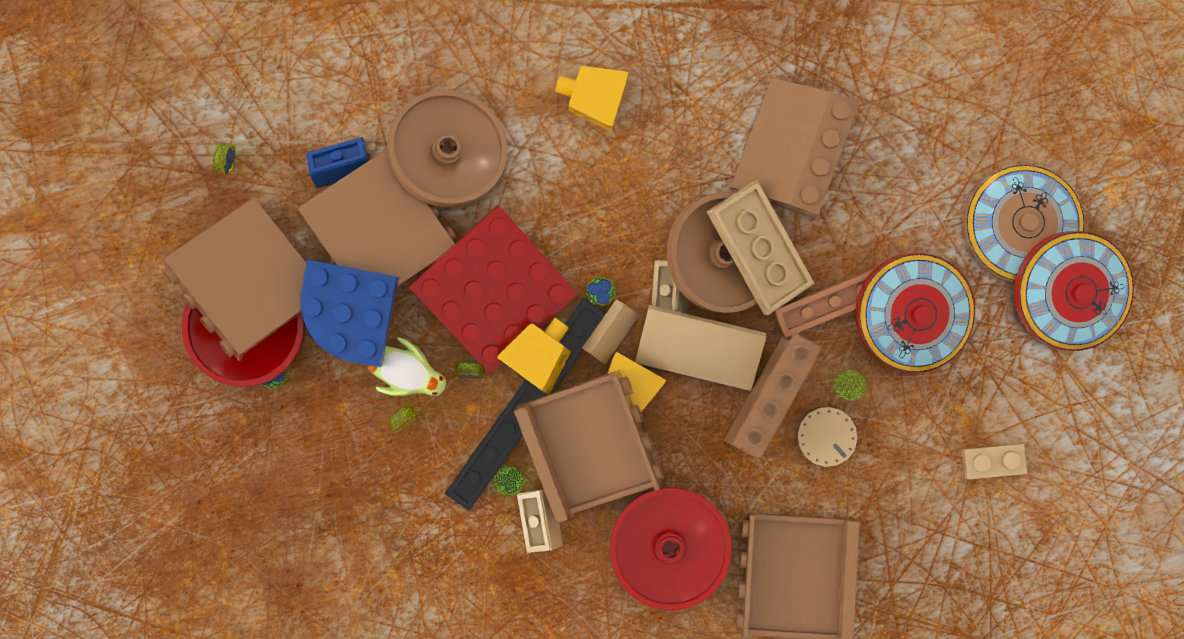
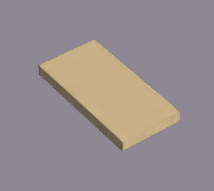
(760, 247)
(700, 347)

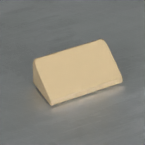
(665, 292)
(610, 331)
(538, 522)

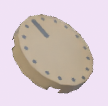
(826, 436)

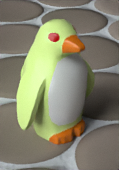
(408, 372)

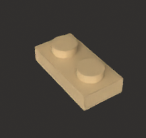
(994, 461)

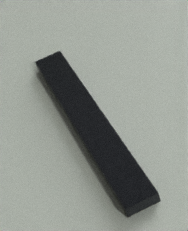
(506, 430)

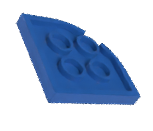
(348, 310)

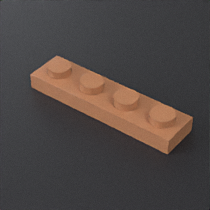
(820, 305)

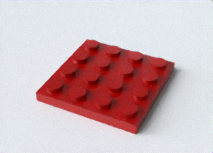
(492, 287)

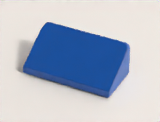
(336, 161)

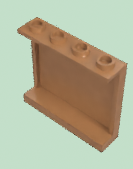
(377, 224)
(240, 278)
(772, 395)
(589, 444)
(798, 577)

